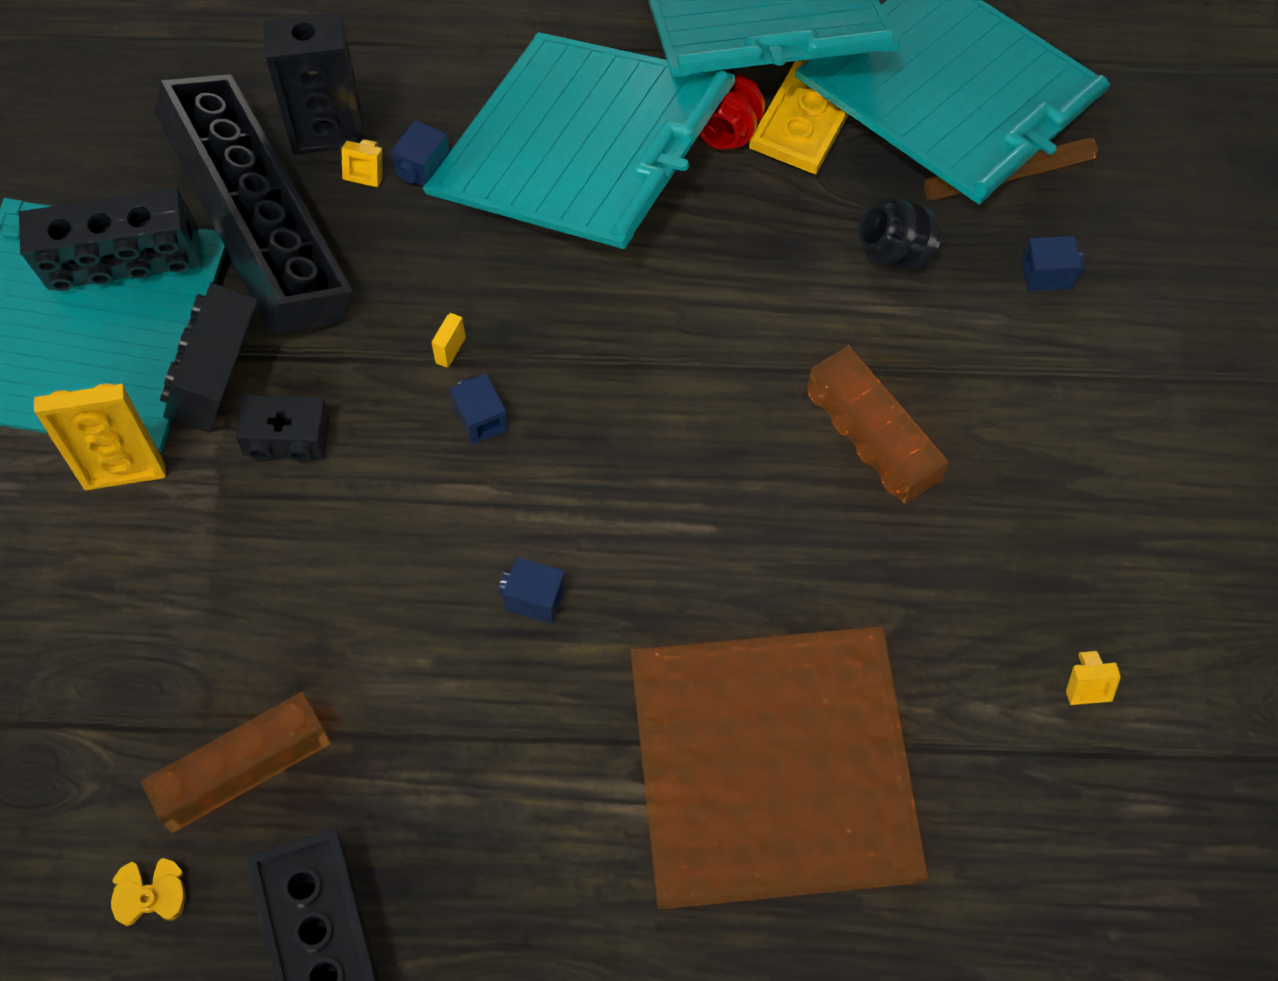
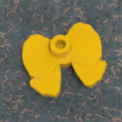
(164, 896)

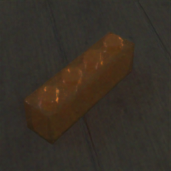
(876, 425)
(235, 762)

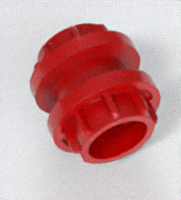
(735, 116)

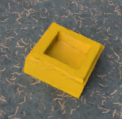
(448, 340)

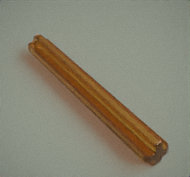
(1065, 155)

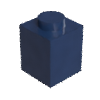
(419, 153)
(1052, 263)
(479, 408)
(532, 590)

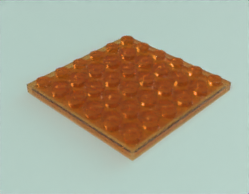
(774, 768)

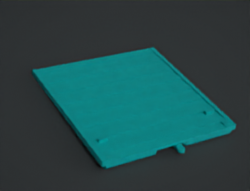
(762, 32)
(962, 93)
(579, 139)
(92, 331)

